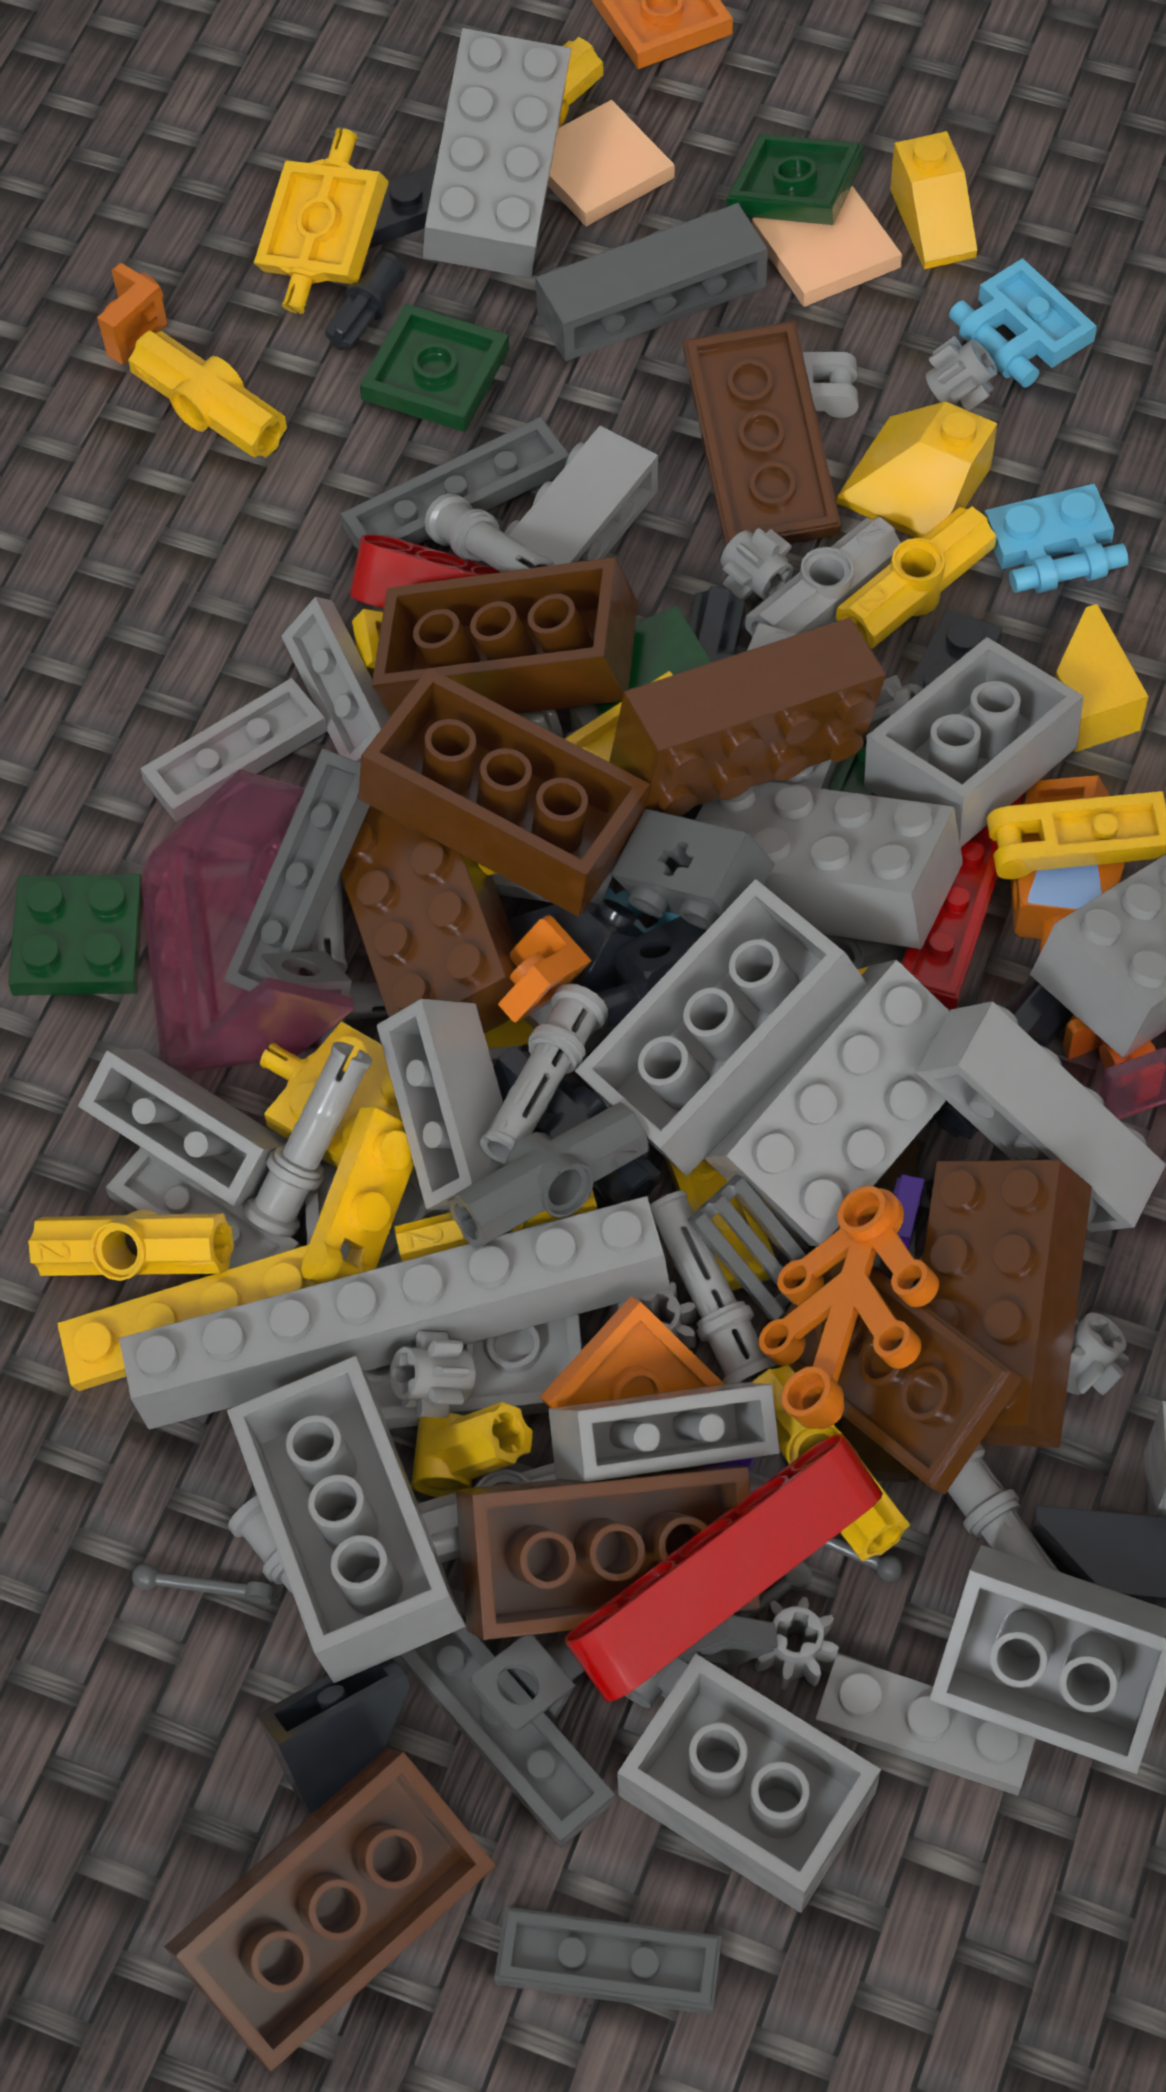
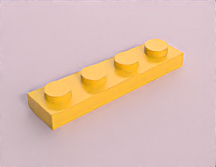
(93, 1340)

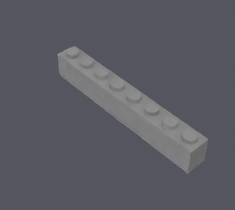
(370, 1315)

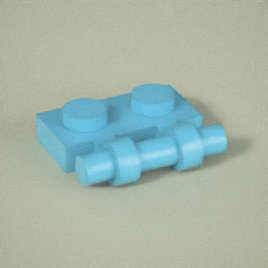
(1037, 315)
(1053, 526)

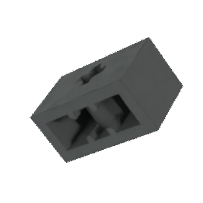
(688, 867)

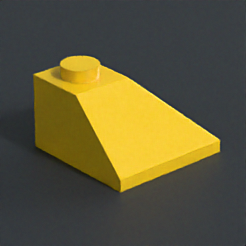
(921, 467)

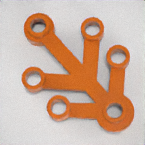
(868, 1226)

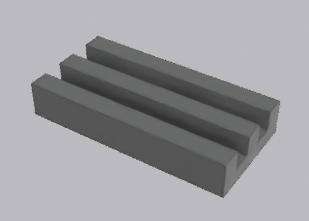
(720, 1203)

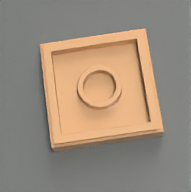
(605, 163)
(829, 258)

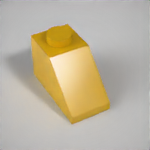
(933, 199)
(1102, 673)

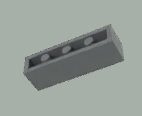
(651, 281)

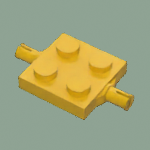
(321, 221)
(302, 1074)

